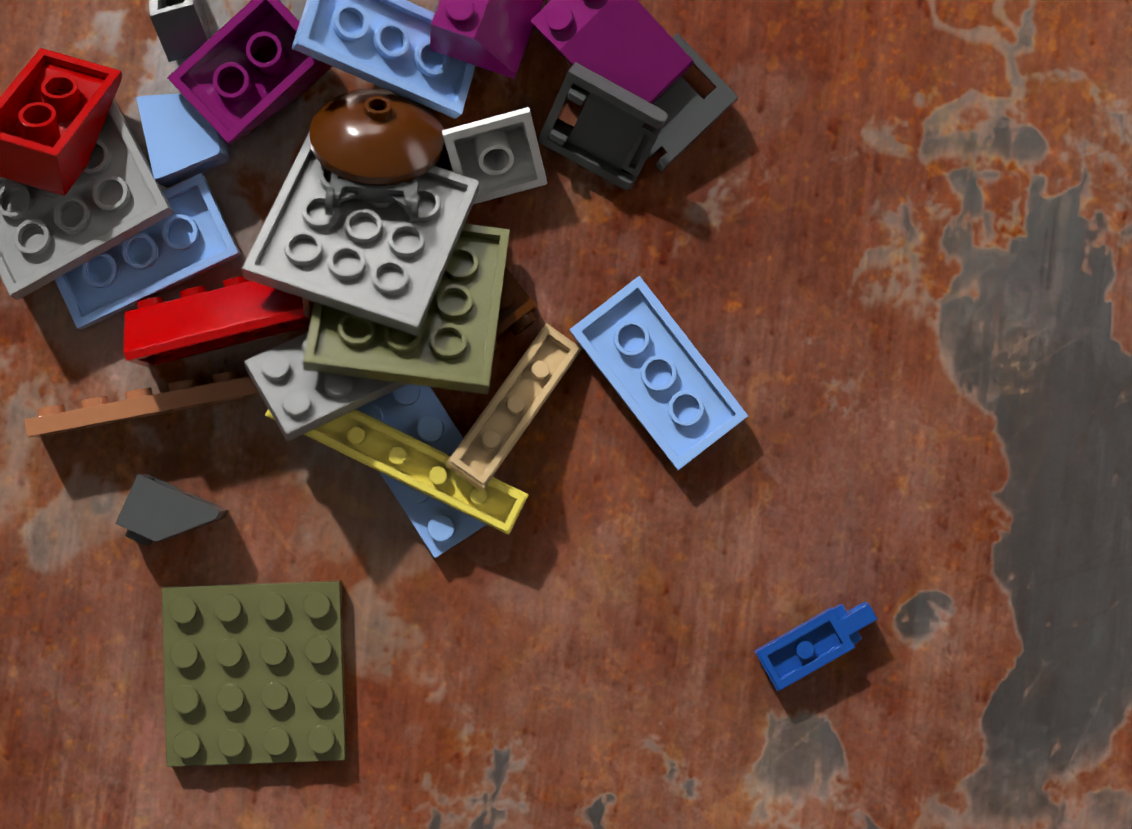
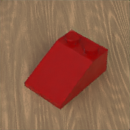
(54, 119)

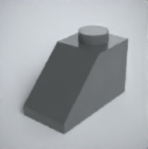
(180, 26)
(164, 511)

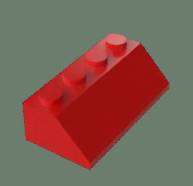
(210, 320)

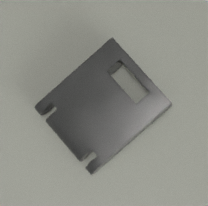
(687, 111)
(611, 131)

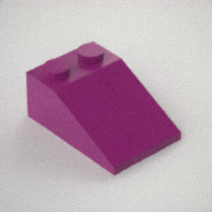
(615, 42)
(248, 70)

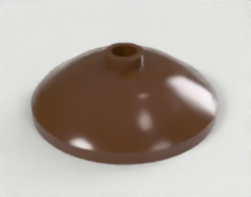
(376, 137)

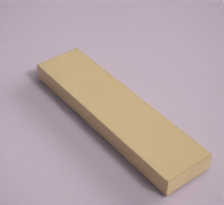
(513, 407)

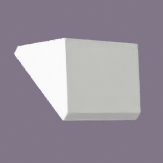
(498, 153)

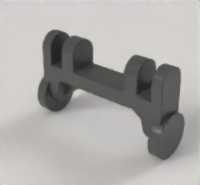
(400, 193)

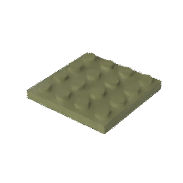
(455, 337)
(254, 673)

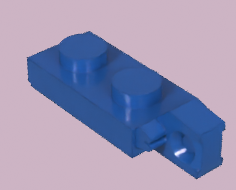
(813, 643)

